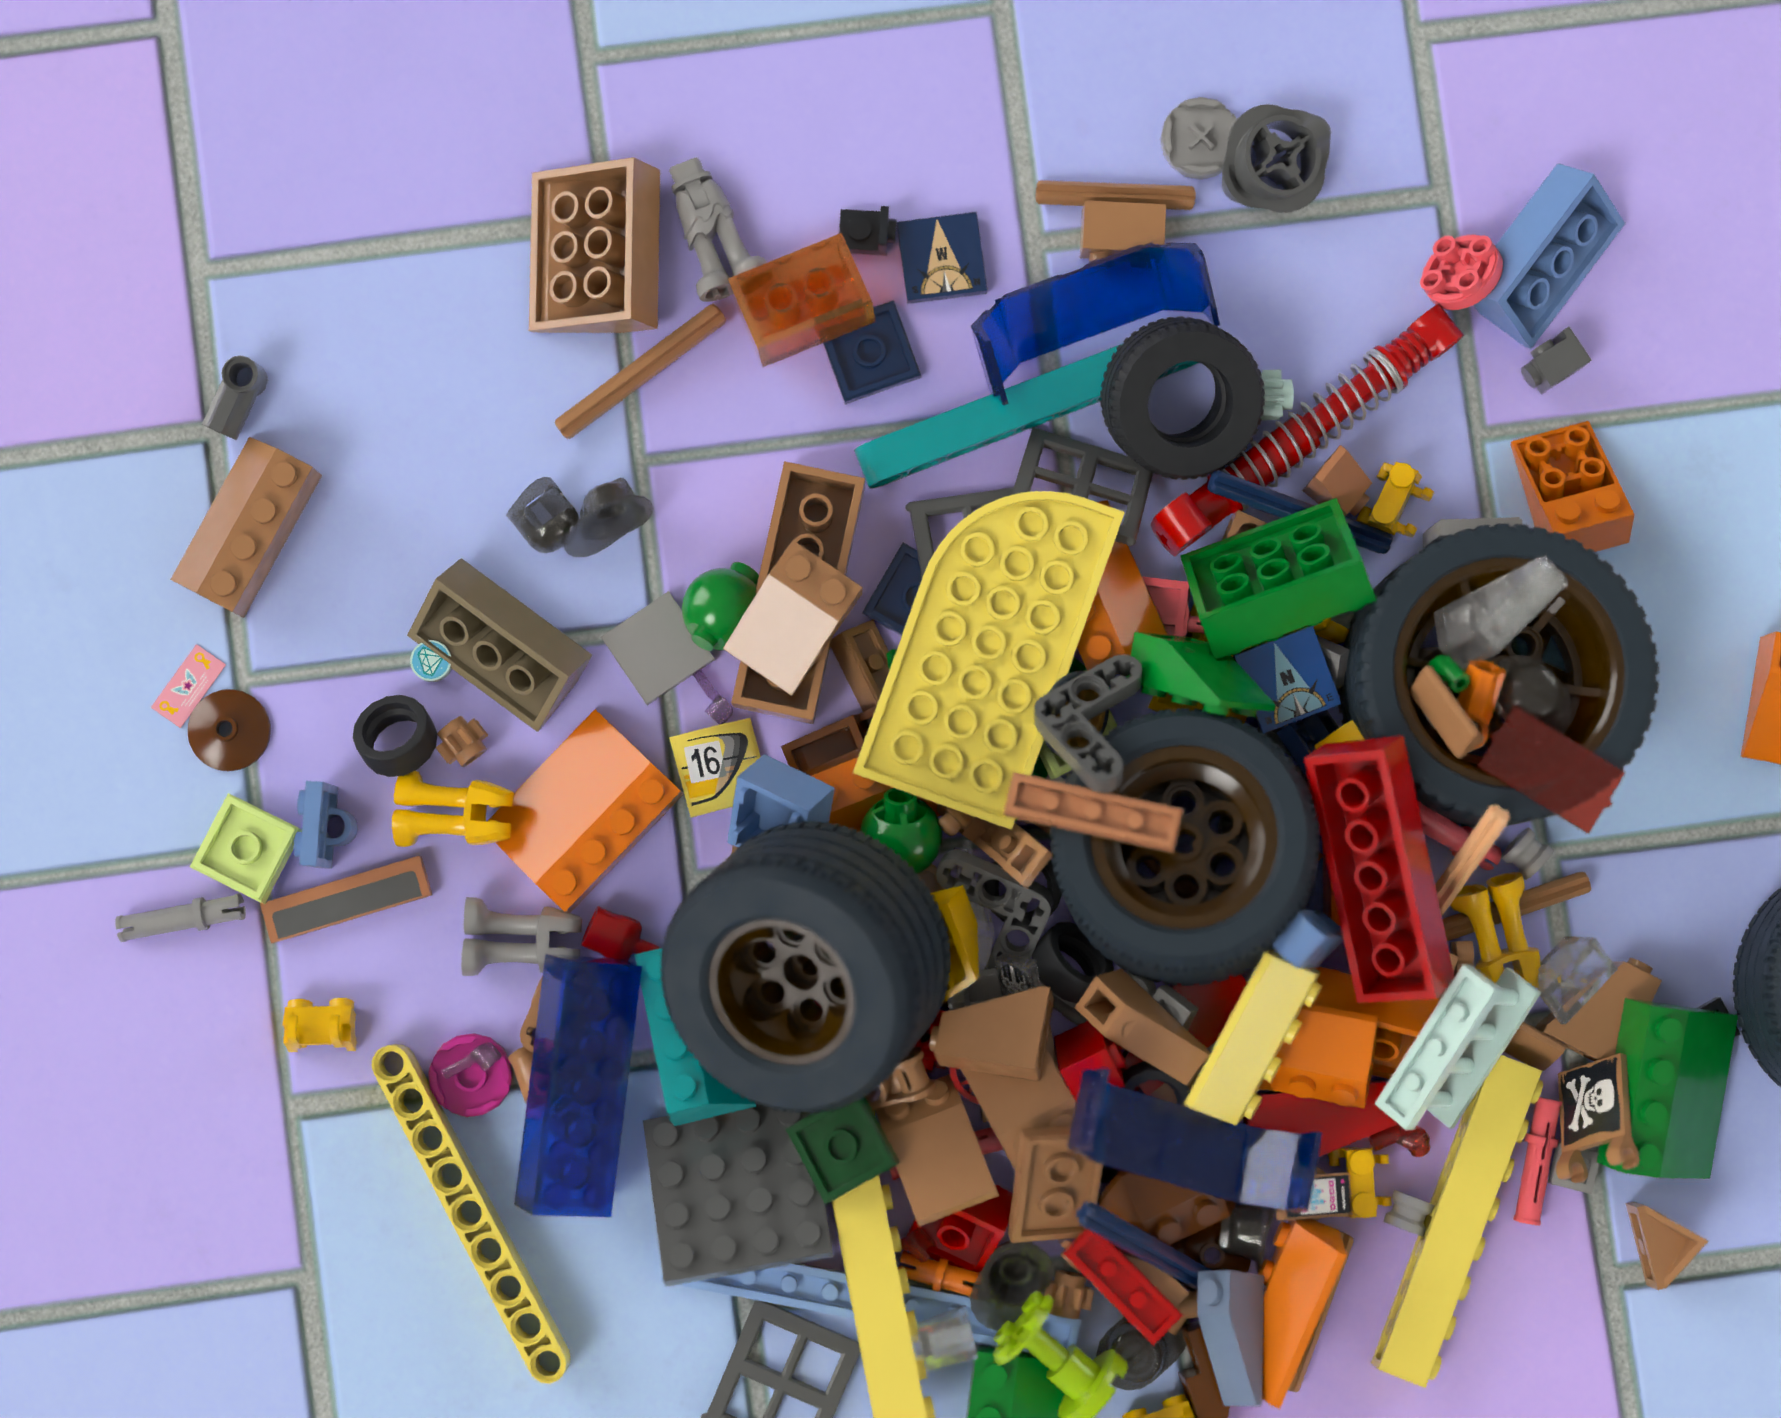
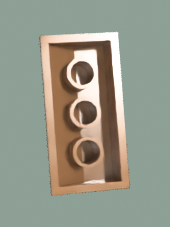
(246, 526)

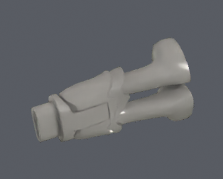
(703, 214)

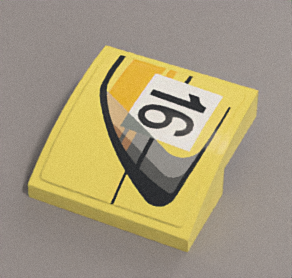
(711, 761)

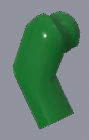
(1450, 672)

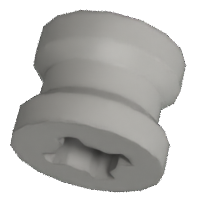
(1527, 853)
(1408, 1213)

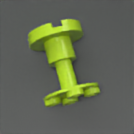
(1071, 1370)

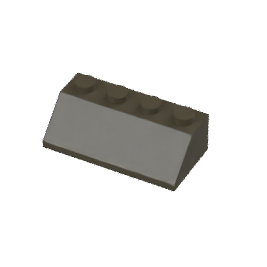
(499, 644)

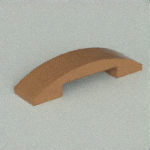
(1012, 849)

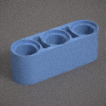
(1309, 939)

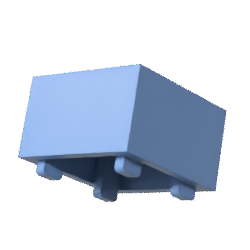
(773, 796)

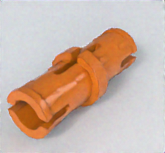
(939, 1274)

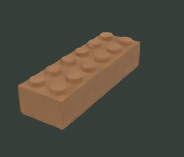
(821, 515)

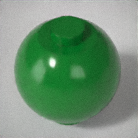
(717, 604)
(906, 827)

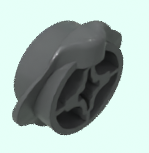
(1309, 137)

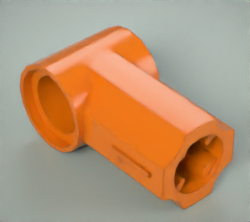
(1482, 693)

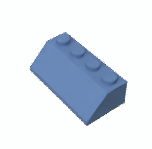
(1550, 252)

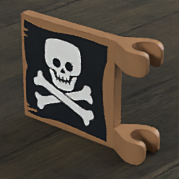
(1595, 1114)

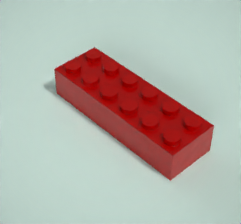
(1380, 869)

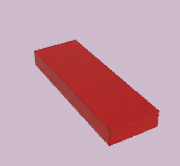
(1123, 1285)

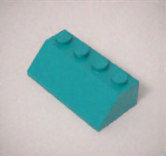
(686, 1086)

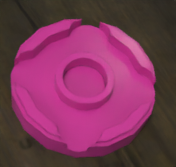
(471, 1090)

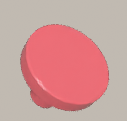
(1461, 271)

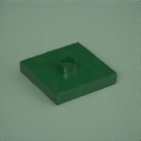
(842, 1148)

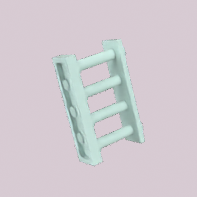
(1457, 1047)

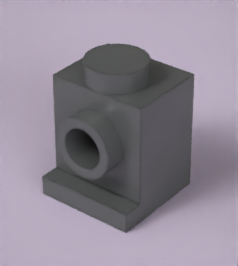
(1555, 362)

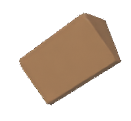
(863, 661)
(1445, 713)
(1534, 1047)

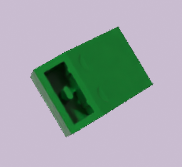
(1192, 674)

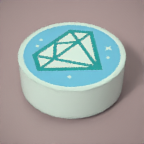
(428, 664)

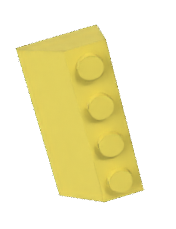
(1253, 1038)

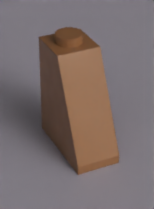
(1596, 1025)
(997, 1035)

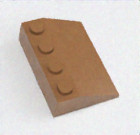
(595, 248)

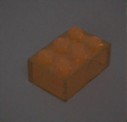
(802, 299)

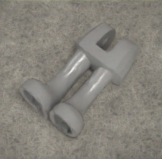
(481, 921)

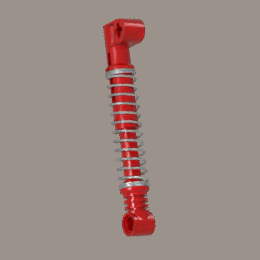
(1387, 368)

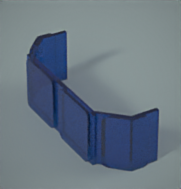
(1090, 303)
(1192, 1147)

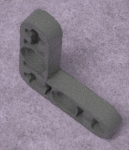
(1076, 717)
(1011, 904)

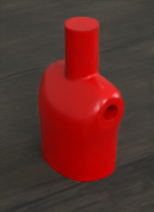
(615, 935)

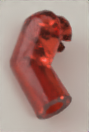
(1416, 1140)

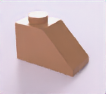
(1340, 479)

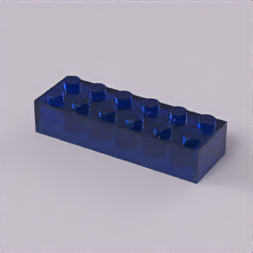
(578, 1086)

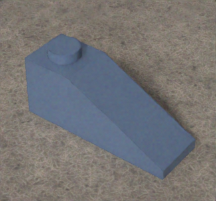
(1232, 1328)

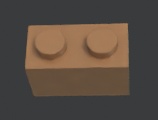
(1119, 226)

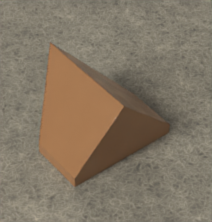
(1661, 1245)

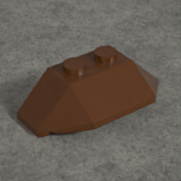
(1161, 1207)

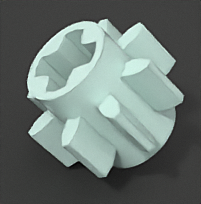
(1278, 394)

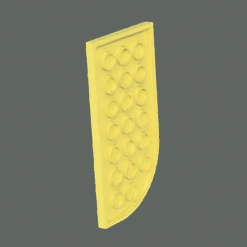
(984, 645)

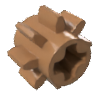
(461, 741)
(1069, 1294)

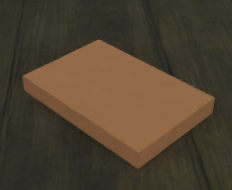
(1050, 1186)

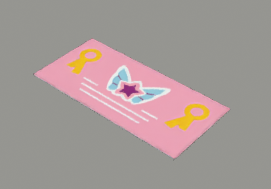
(188, 686)

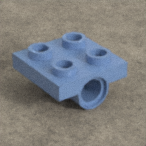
(318, 806)

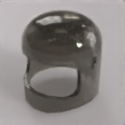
(545, 519)

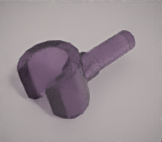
(719, 709)
(484, 1055)

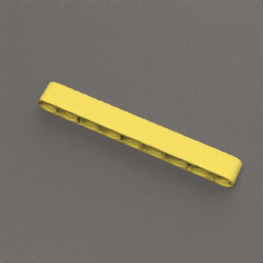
(471, 1234)

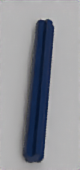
(1284, 505)
(1140, 1243)

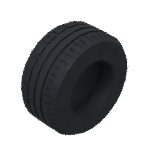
(1219, 435)

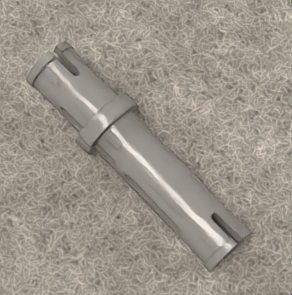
(197, 914)

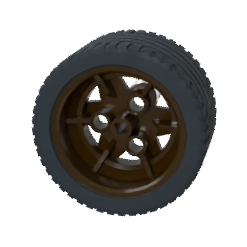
(1591, 620)

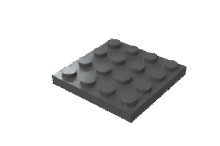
(732, 1195)

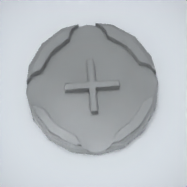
(1197, 137)

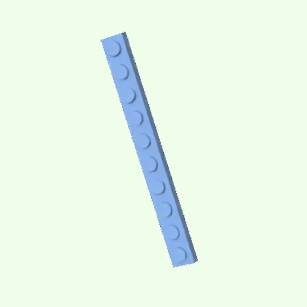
(828, 1293)

